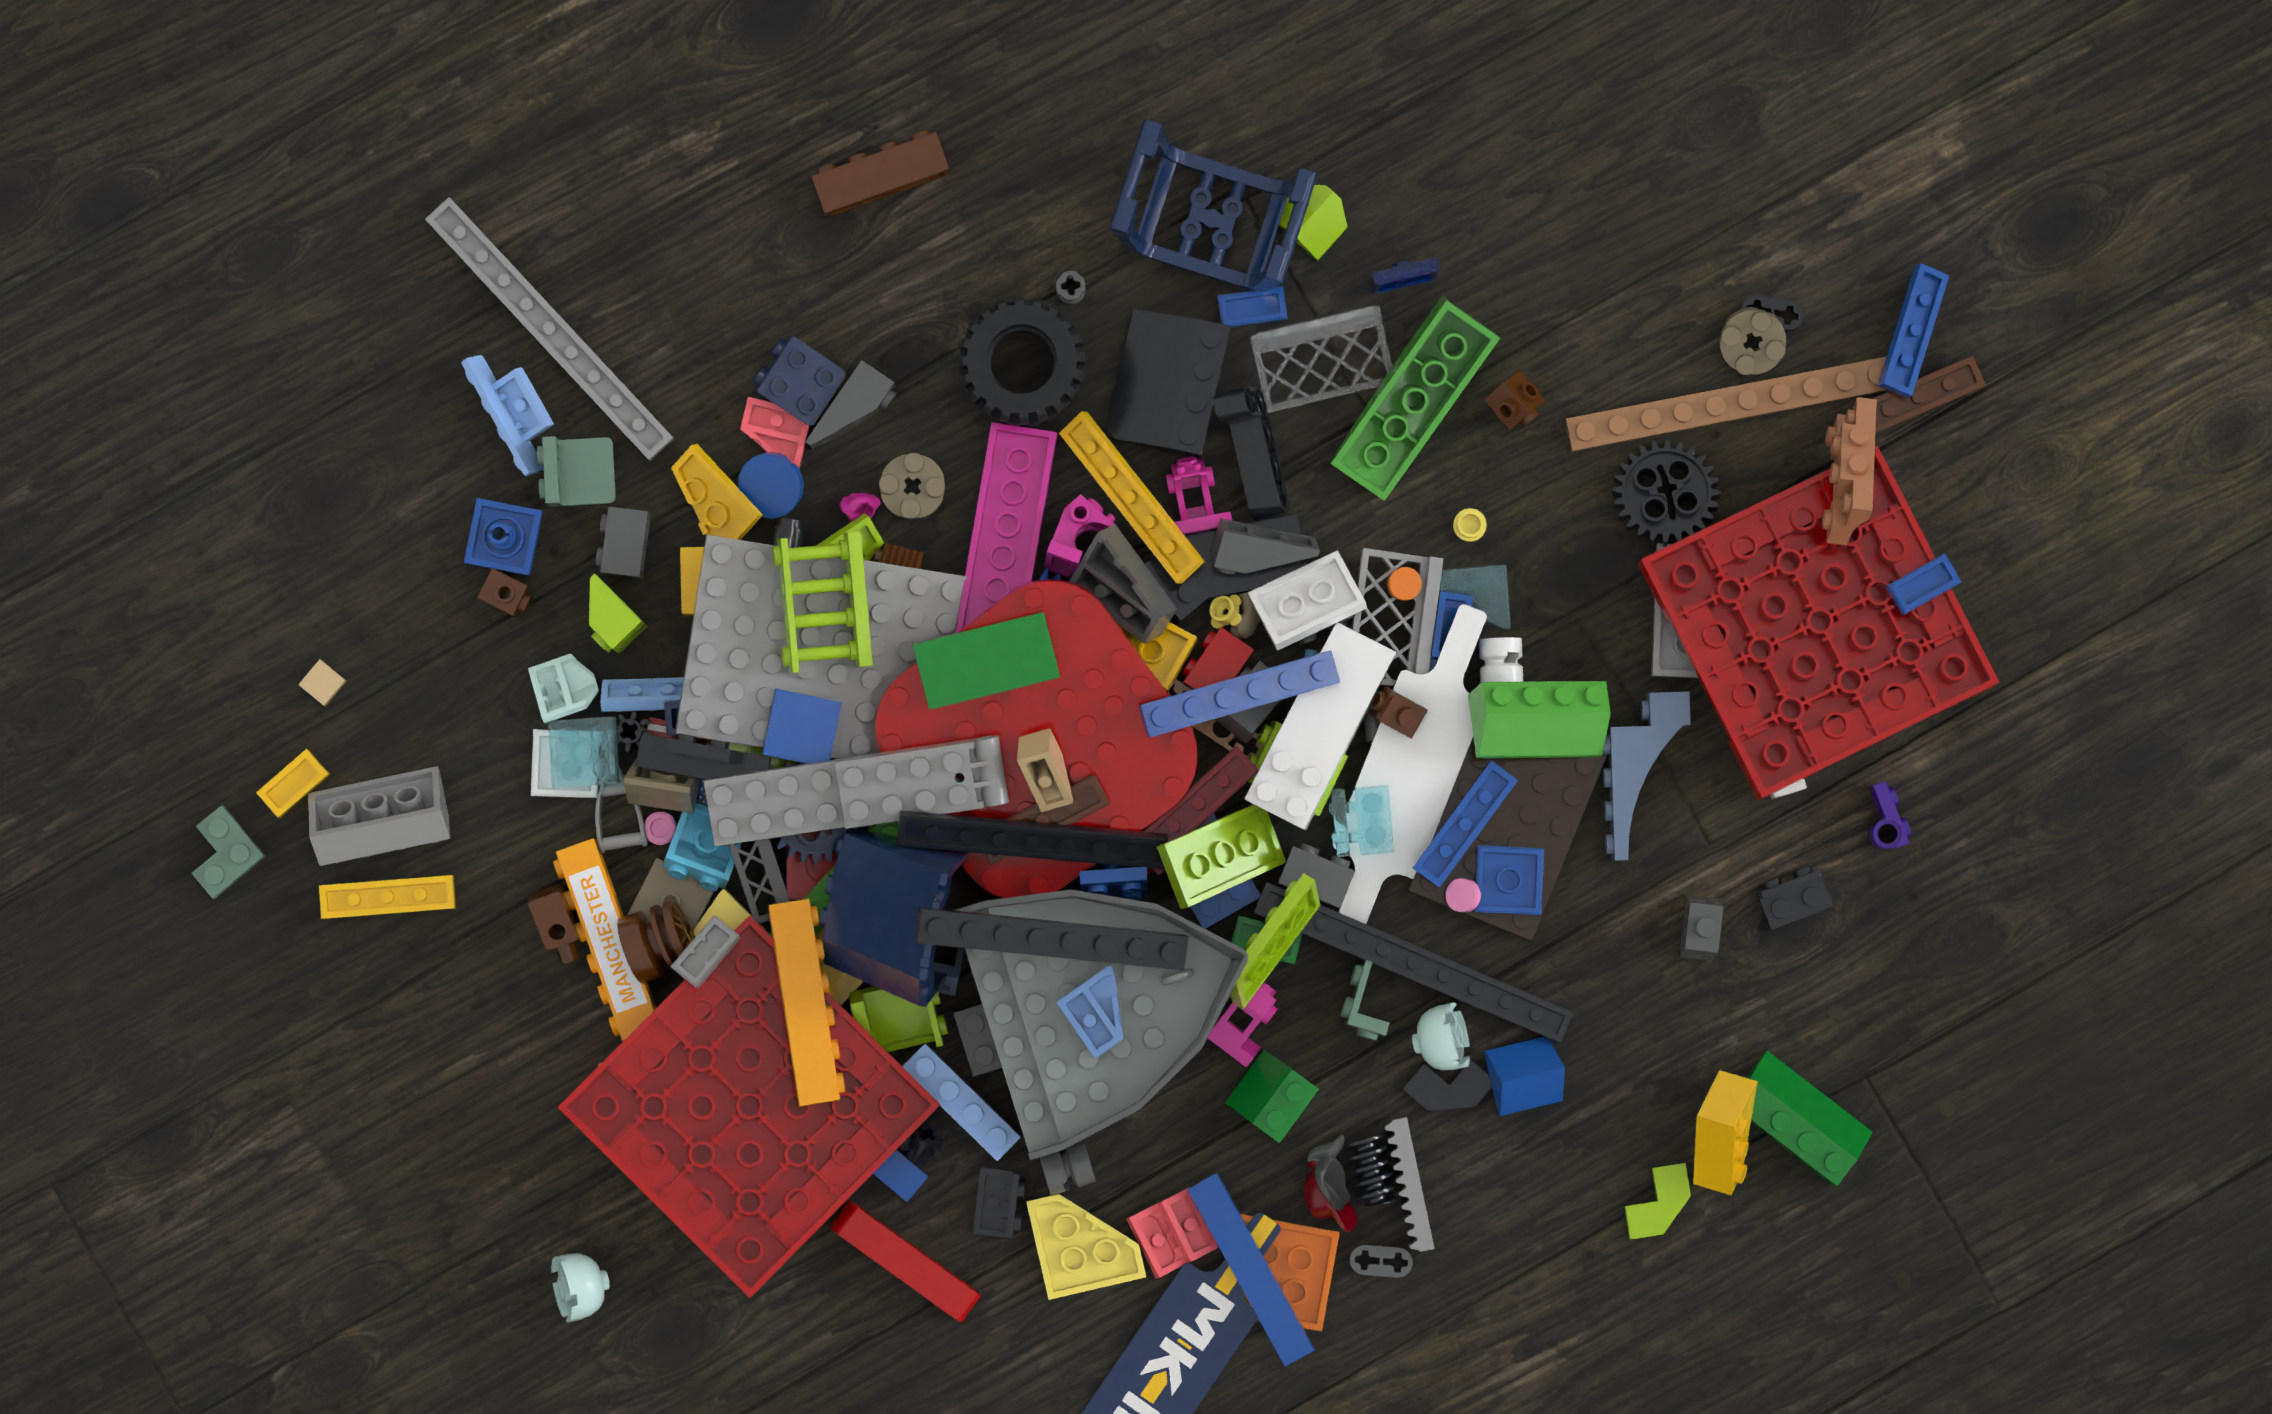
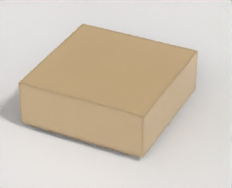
(322, 682)

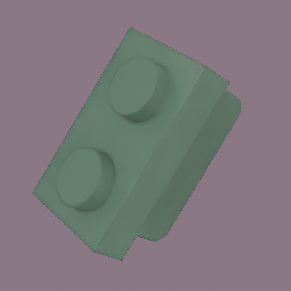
(577, 471)
(1366, 1026)

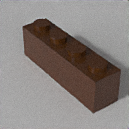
(880, 174)

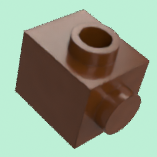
(505, 593)

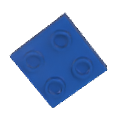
(503, 537)
(1116, 881)

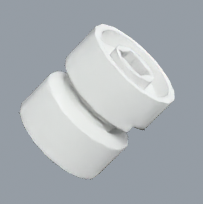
(1501, 659)

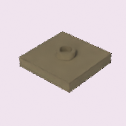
(662, 887)

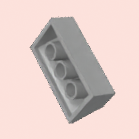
(378, 816)

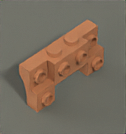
(1852, 471)

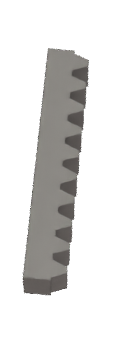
(1412, 1185)

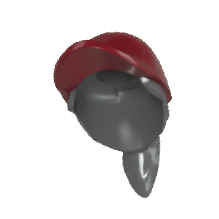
(1326, 1188)

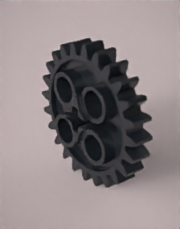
(1636, 498)

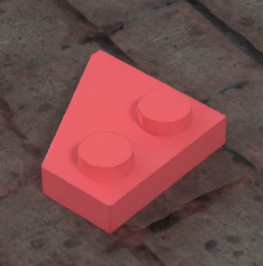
(775, 429)

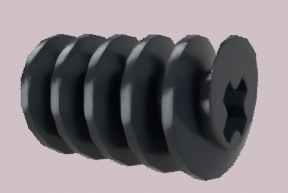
(1370, 1171)

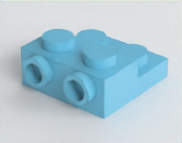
(694, 852)

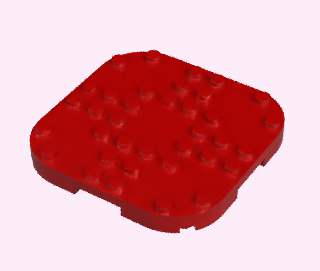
(1089, 713)

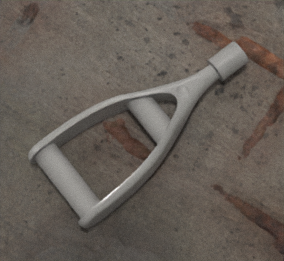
(623, 840)

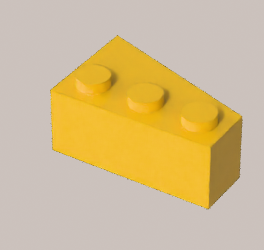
(1724, 1133)

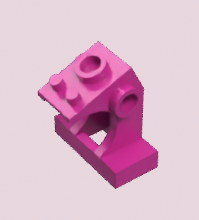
(1189, 474)
(1077, 518)
(1232, 1038)

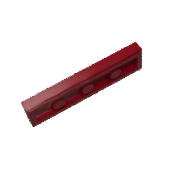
(1206, 795)

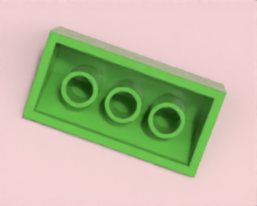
(1539, 719)

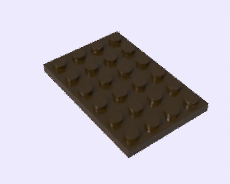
(1536, 813)

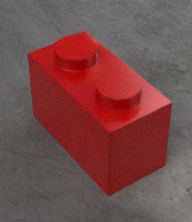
(1221, 660)

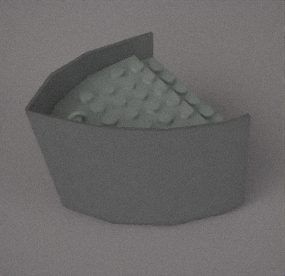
(1048, 1068)

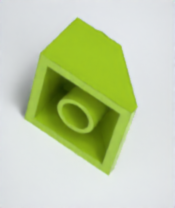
(611, 618)

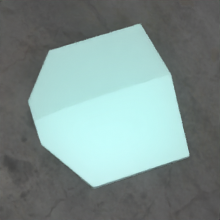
(562, 687)

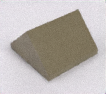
(661, 789)

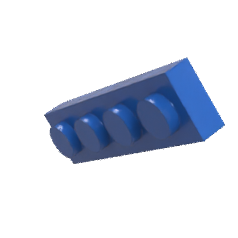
(1913, 330)
(1465, 824)

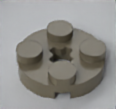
(1759, 323)
(893, 485)

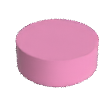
(660, 828)
(1463, 895)

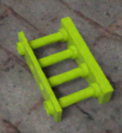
(853, 616)

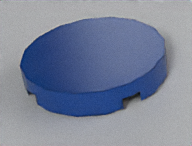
(771, 484)

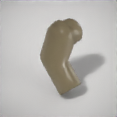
(1249, 621)

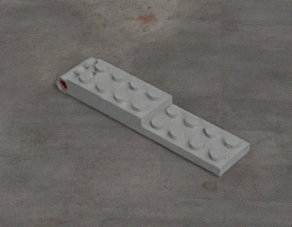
(856, 790)

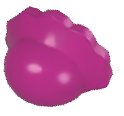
(858, 504)

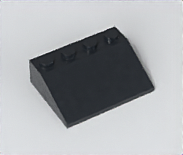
(1167, 382)

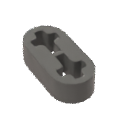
(1380, 1269)

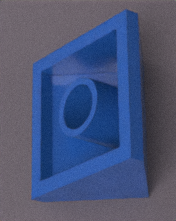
(1525, 1075)

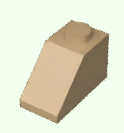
(1044, 769)

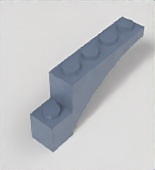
(1631, 756)

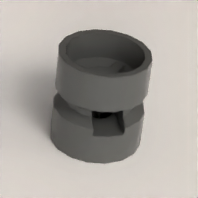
(1068, 1168)

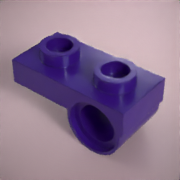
(1885, 802)

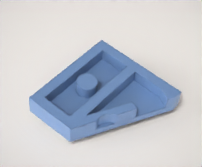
(1095, 1012)

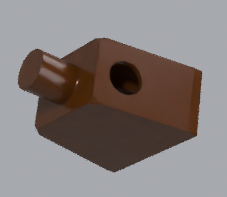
(551, 908)

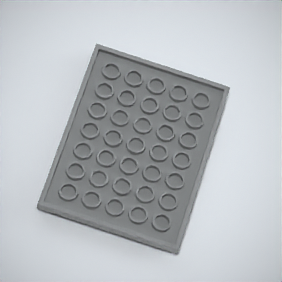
(741, 630)

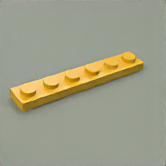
(1131, 497)

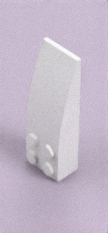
(1320, 730)

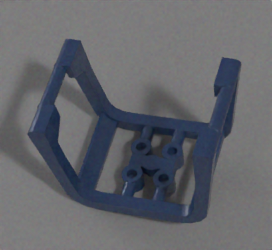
(1297, 188)

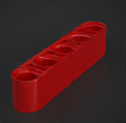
(905, 1261)

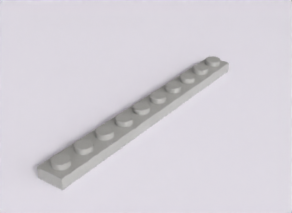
(549, 329)

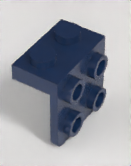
(798, 379)

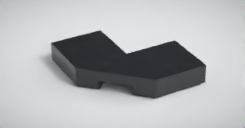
(1436, 1094)

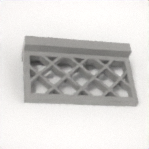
(1423, 613)

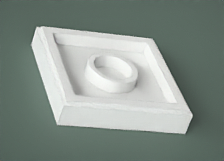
(541, 772)

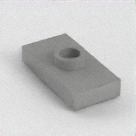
(706, 952)

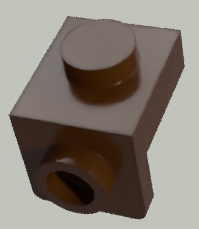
(1397, 711)

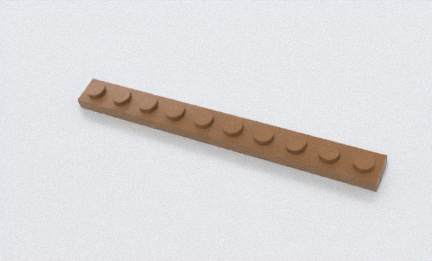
(1725, 405)

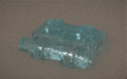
(1373, 820)

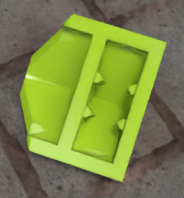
(1322, 221)

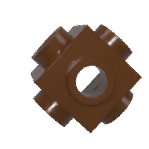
(1515, 401)

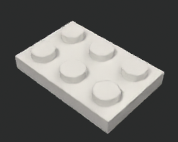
(1307, 600)

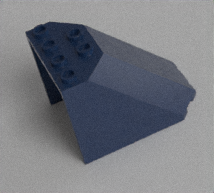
(877, 908)

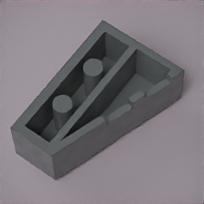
(1124, 585)

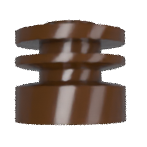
(651, 943)

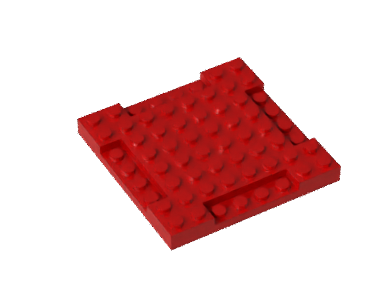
(1804, 635)
(712, 1123)

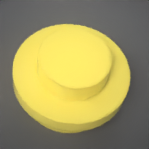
(1469, 525)

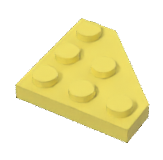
(1080, 1249)

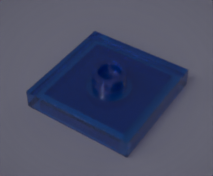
(1403, 275)

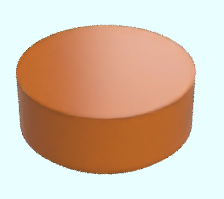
(1404, 583)

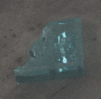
(1486, 585)

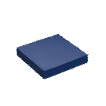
(801, 727)
(1509, 879)

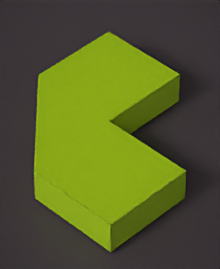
(1656, 1216)

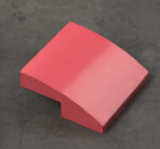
(1172, 1233)

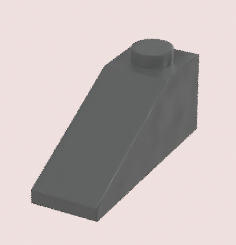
(857, 401)
(1253, 547)

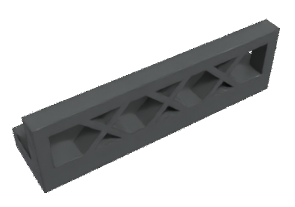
(771, 874)

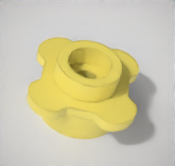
(1218, 608)

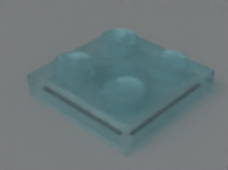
(583, 752)

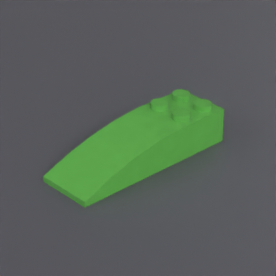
(1414, 397)

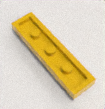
(387, 897)

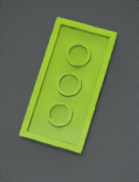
(1221, 855)
(1280, 931)

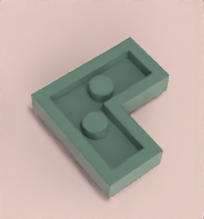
(234, 853)

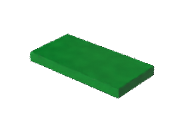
(986, 660)

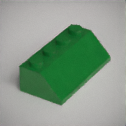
(1805, 1120)

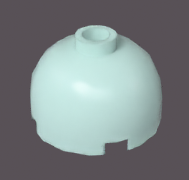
(1442, 1038)
(578, 1286)

